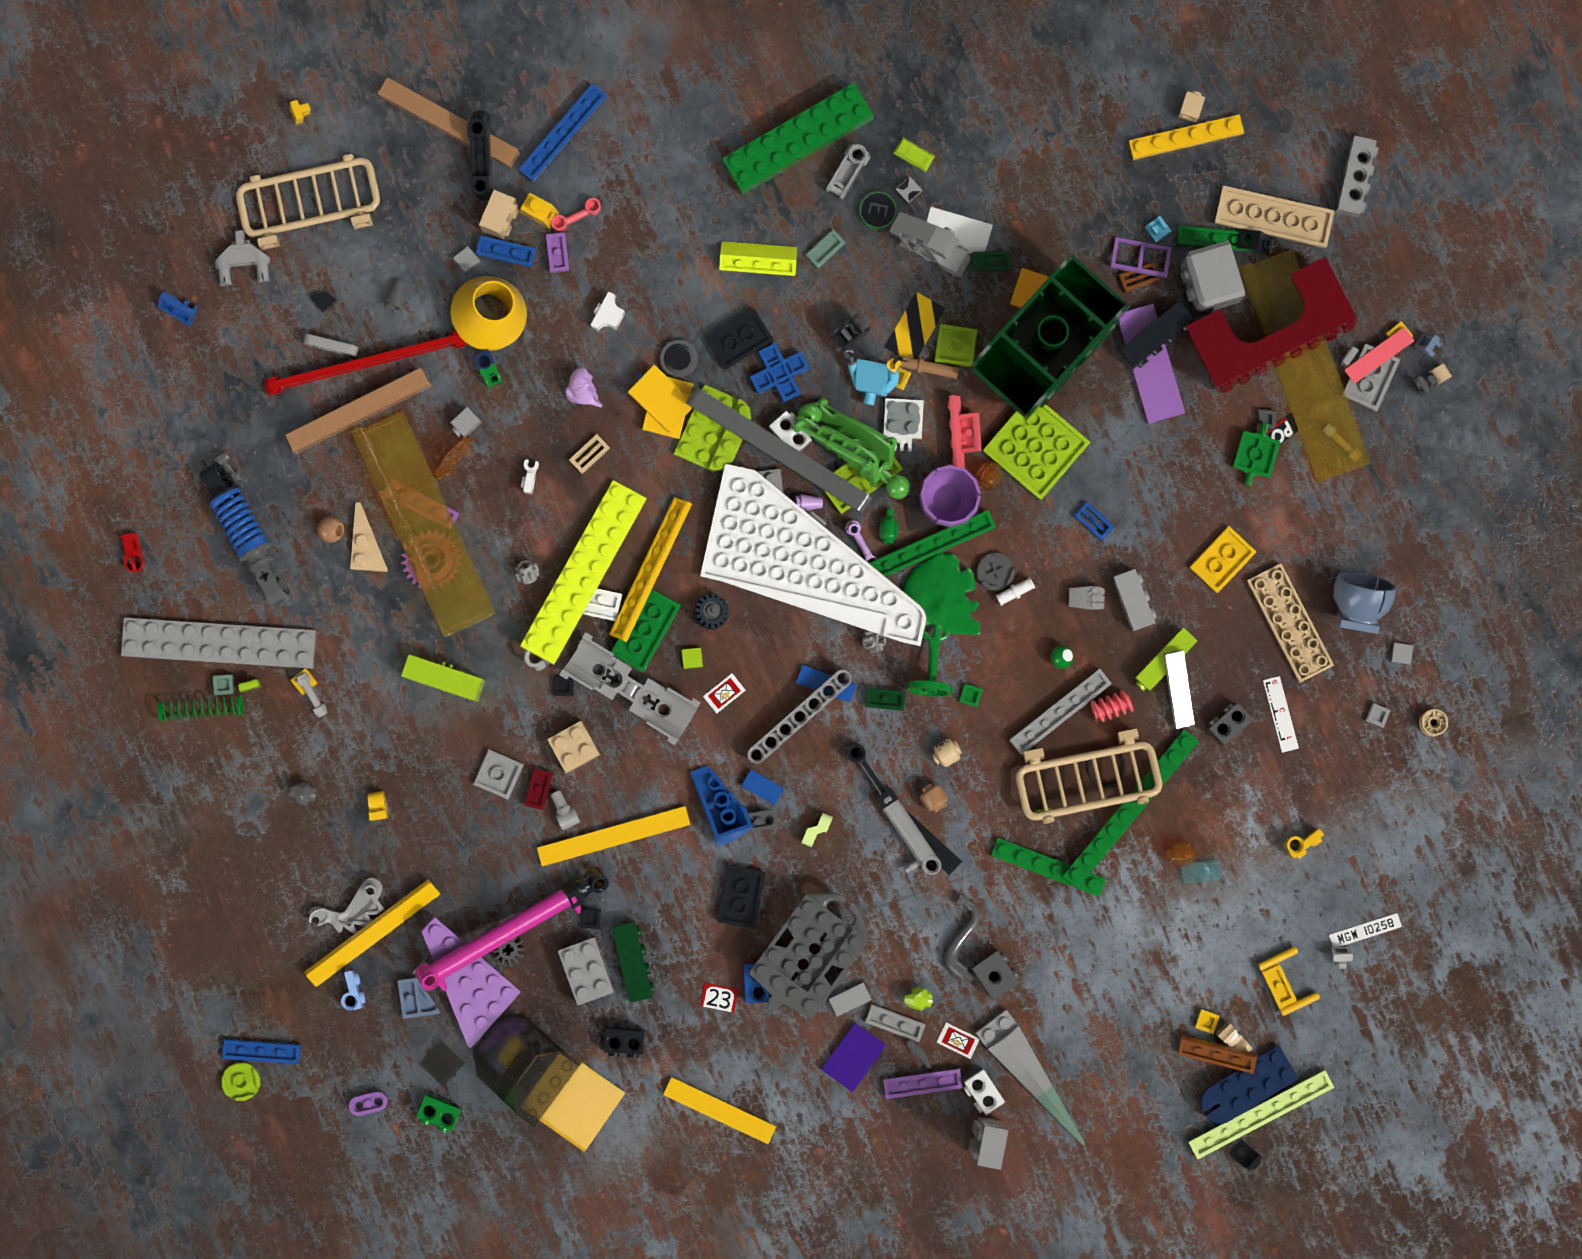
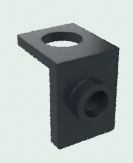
(1260, 241)
(1251, 1161)

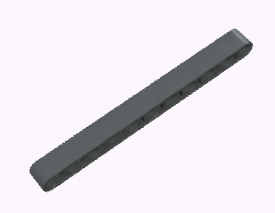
(779, 450)

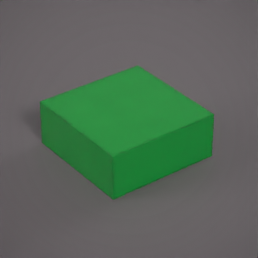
(971, 695)

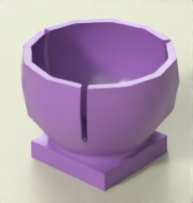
(949, 496)

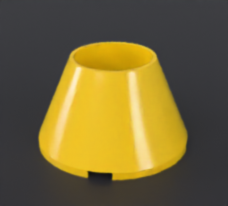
(482, 332)

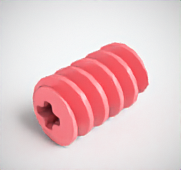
(1110, 706)

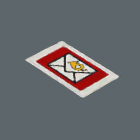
(724, 693)
(958, 1040)

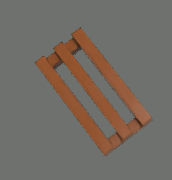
(1124, 282)

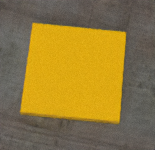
(582, 1107)

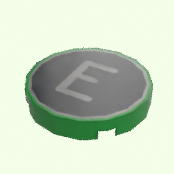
(877, 210)

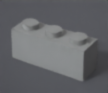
(1134, 600)

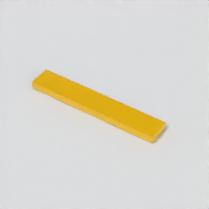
(719, 1110)

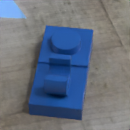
(176, 309)

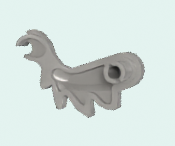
(358, 912)

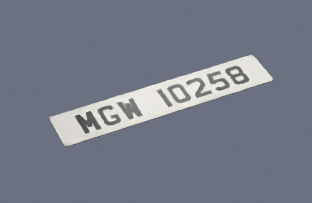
(1365, 930)

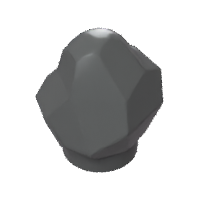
(302, 793)

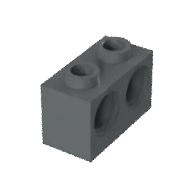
(1233, 727)

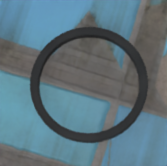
(1110, 784)

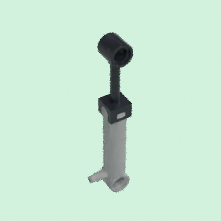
(899, 818)

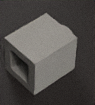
(465, 423)

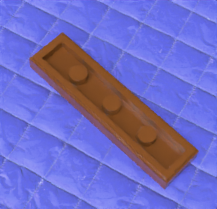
(1217, 1054)

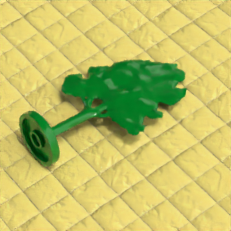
(941, 593)

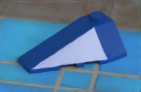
(723, 811)

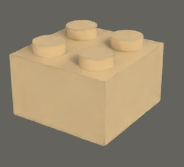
(499, 214)
(574, 747)

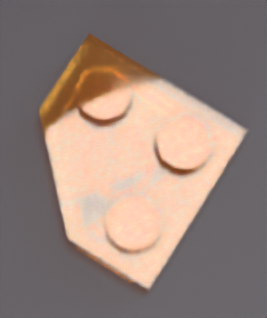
(453, 457)

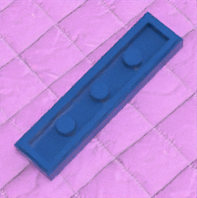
(261, 1051)

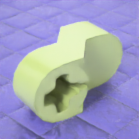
(822, 826)

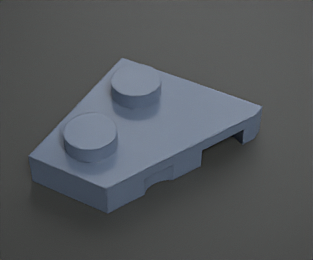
(415, 999)

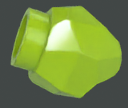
(918, 999)

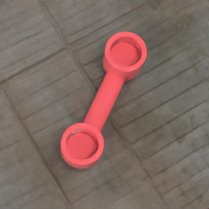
(592, 208)

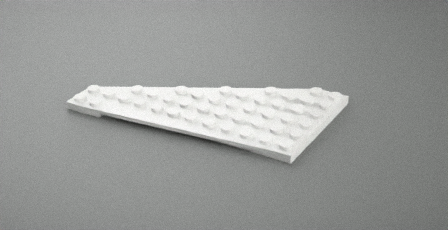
(783, 553)

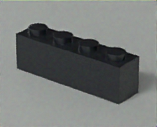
(1156, 335)

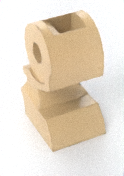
(1229, 1035)

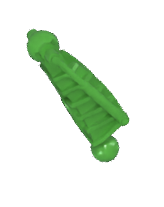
(855, 442)

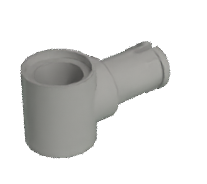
(566, 814)

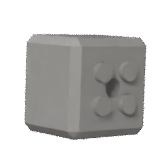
(1212, 278)

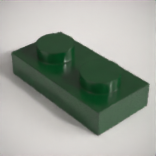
(991, 261)
(885, 699)

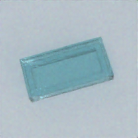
(1201, 872)

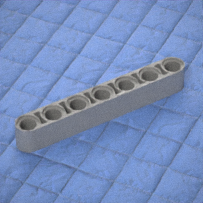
(790, 719)

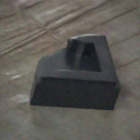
(323, 300)

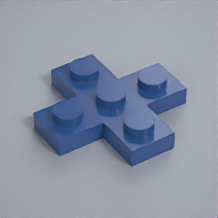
(779, 372)

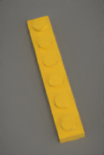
(1186, 137)

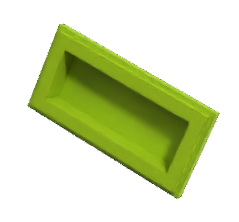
(914, 154)

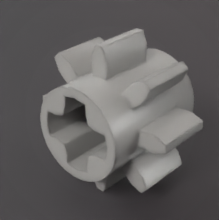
(527, 572)
(873, 641)

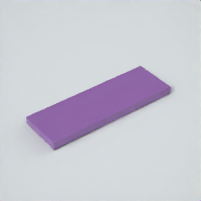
(1156, 378)

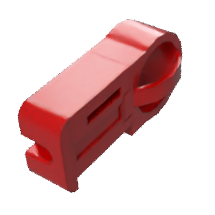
(132, 548)

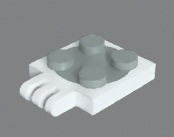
(903, 421)

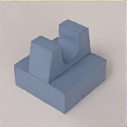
(1427, 343)

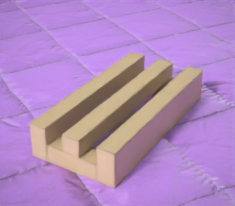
(584, 448)

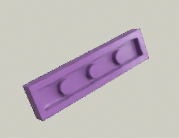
(922, 1083)

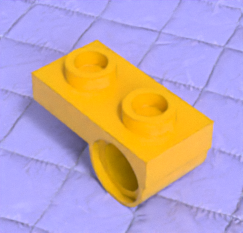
(1312, 839)

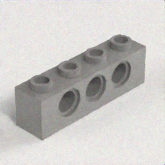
(1345, 204)

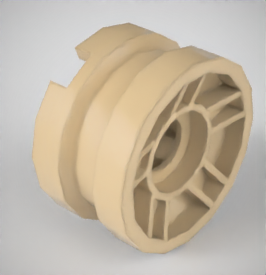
(1441, 723)

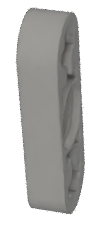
(330, 345)

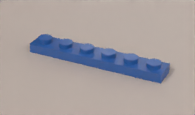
(562, 132)

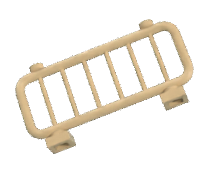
(359, 221)
(1127, 737)

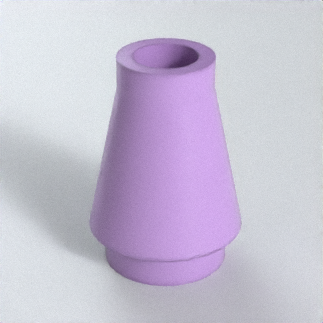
(808, 502)

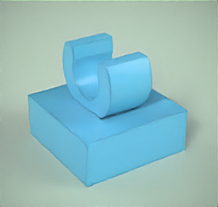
(1157, 229)

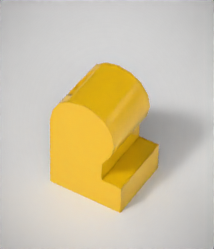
(377, 806)

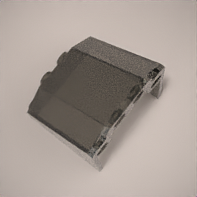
(524, 1065)

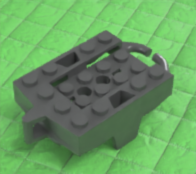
(807, 926)

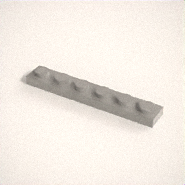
(1060, 711)

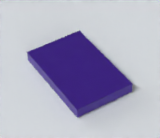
(853, 1057)

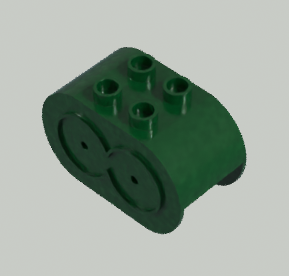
(1050, 337)

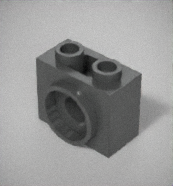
(1007, 976)

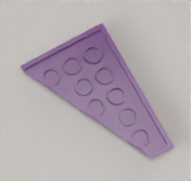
(475, 991)

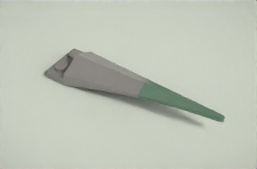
(1010, 1047)

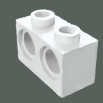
(787, 435)
(987, 1089)

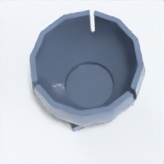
(1360, 602)

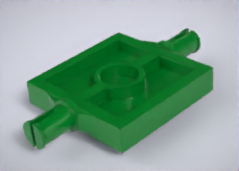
(1256, 454)

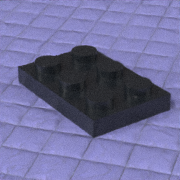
(739, 339)
(741, 897)

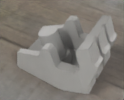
(1087, 598)

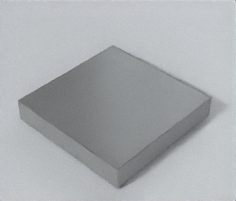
(498, 774)

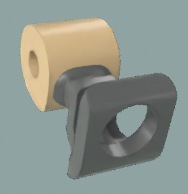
(1435, 376)

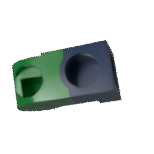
(487, 368)

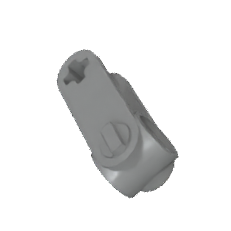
(848, 170)

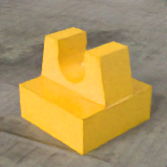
(299, 111)

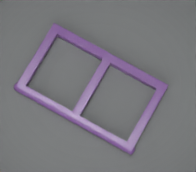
(1139, 269)

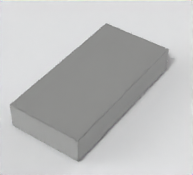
(850, 999)

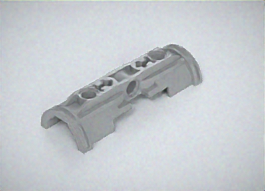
(581, 669)

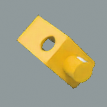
(538, 210)

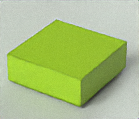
(692, 658)
(249, 685)

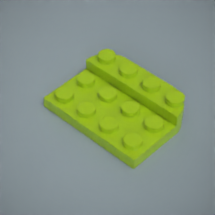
(708, 442)

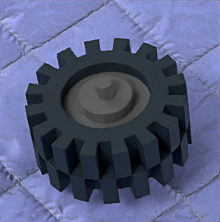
(711, 612)

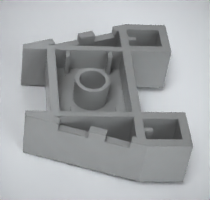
(931, 243)

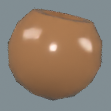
(330, 529)

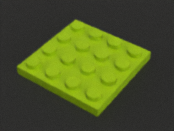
(1036, 449)

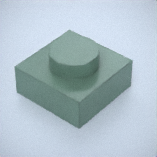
(223, 685)

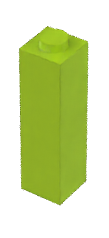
(1155, 669)

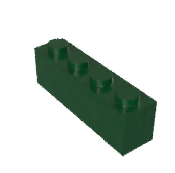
(632, 962)

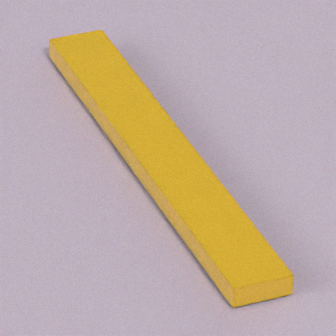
(650, 569)
(613, 836)
(372, 933)

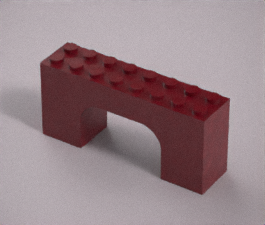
(1235, 361)

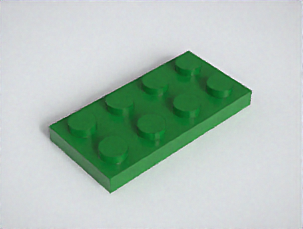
(647, 632)

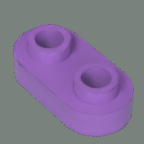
(368, 1102)

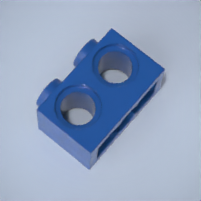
(751, 984)

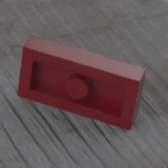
(538, 789)

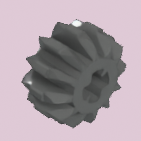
(513, 954)

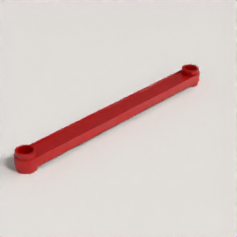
(275, 384)

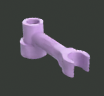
(859, 539)

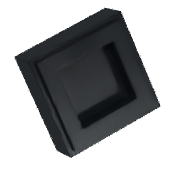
(563, 686)
(591, 918)

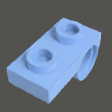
(353, 981)

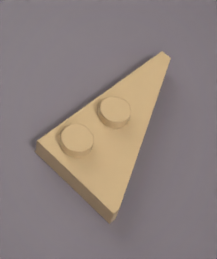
(365, 550)

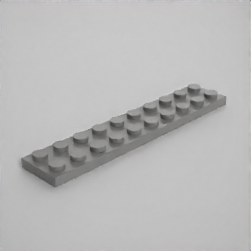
(218, 643)

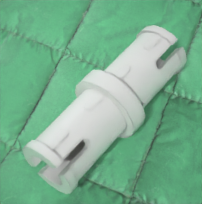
(1015, 591)

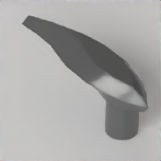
(918, 1053)

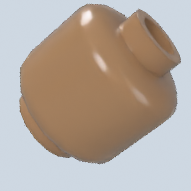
(933, 798)

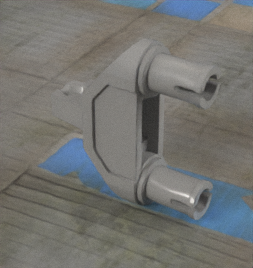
(242, 254)

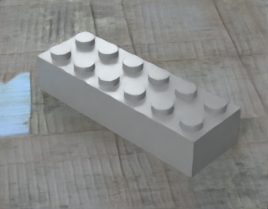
(988, 1142)

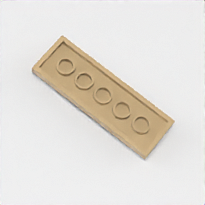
(1274, 216)

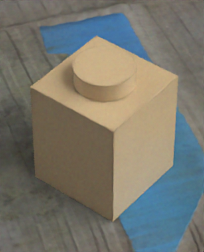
(1191, 106)

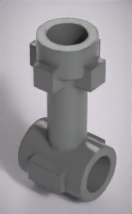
(223, 458)

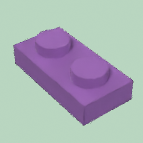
(557, 252)

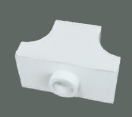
(607, 314)

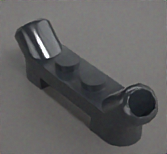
(480, 150)

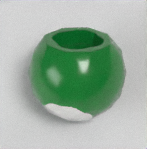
(1062, 657)

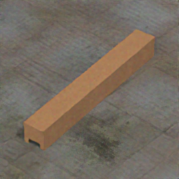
(442, 120)
(357, 411)

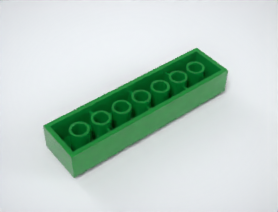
(798, 138)

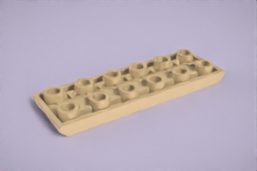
(1290, 623)

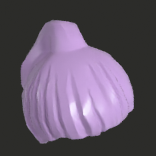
(581, 388)

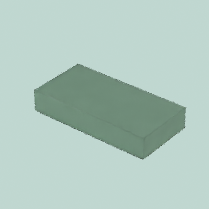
(825, 248)

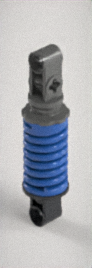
(243, 534)

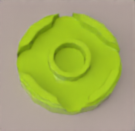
(241, 1081)

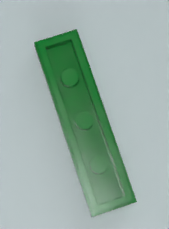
(1205, 237)

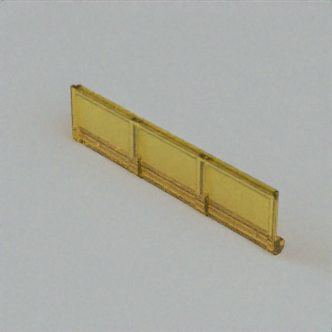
(1309, 380)
(423, 524)

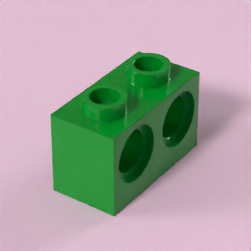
(440, 1108)

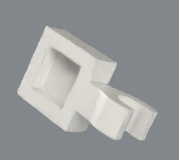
(529, 480)

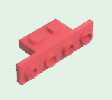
(965, 432)

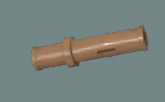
(929, 367)

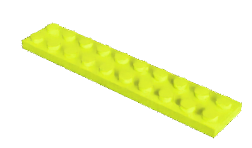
(583, 572)

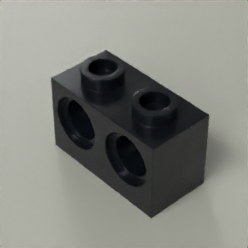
(624, 1036)

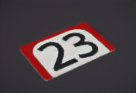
(719, 997)

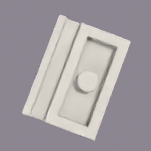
(604, 605)

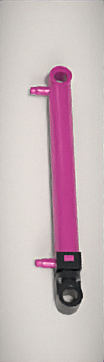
(570, 895)

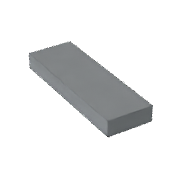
(895, 1023)

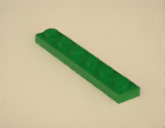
(1043, 865)

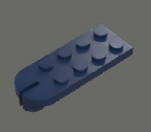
(1245, 1090)

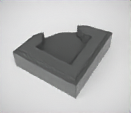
(1267, 416)

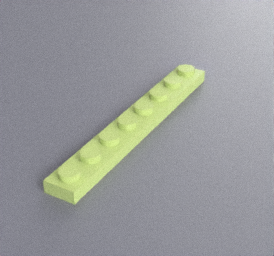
(1261, 1114)

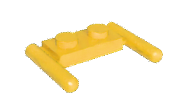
(1280, 986)

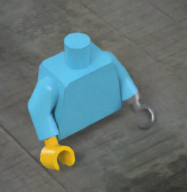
(872, 377)

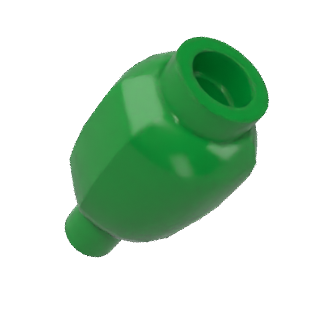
(888, 528)

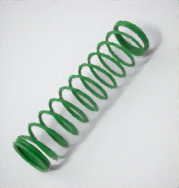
(161, 711)

